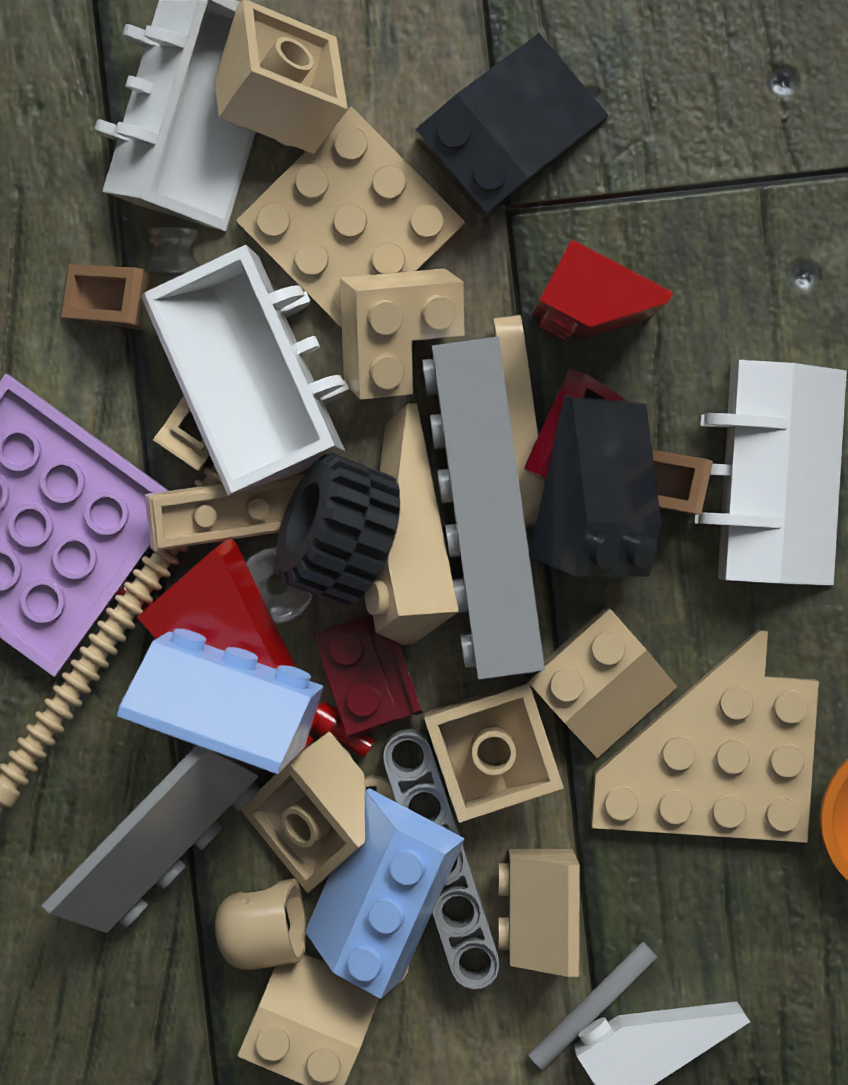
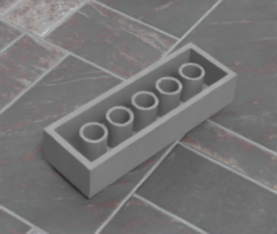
(486, 508)

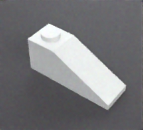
(653, 1043)

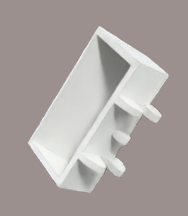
(172, 143)
(245, 369)
(779, 472)

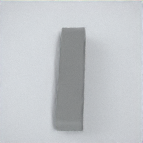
(475, 929)

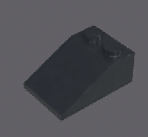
(509, 125)
(599, 492)

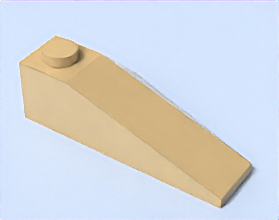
(416, 581)

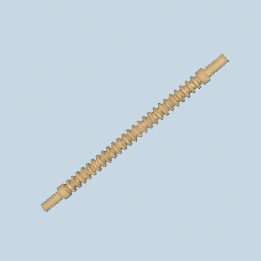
(86, 668)

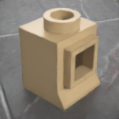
(181, 443)

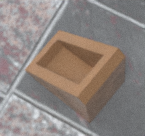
(106, 295)
(681, 481)

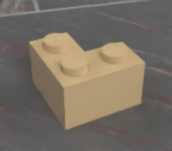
(383, 318)

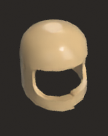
(254, 927)

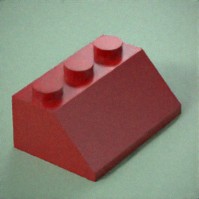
(595, 296)

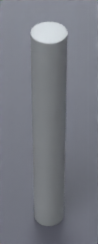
(592, 1005)

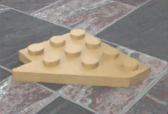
(720, 758)

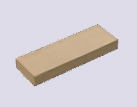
(211, 515)

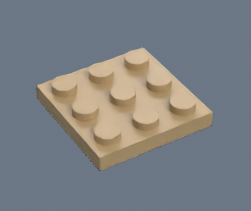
(349, 214)

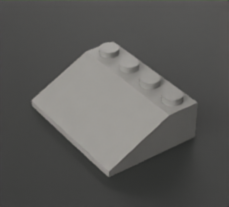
(152, 840)

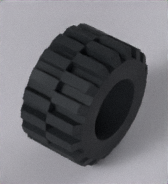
(338, 529)

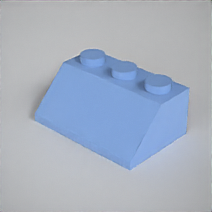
(223, 700)
(382, 896)

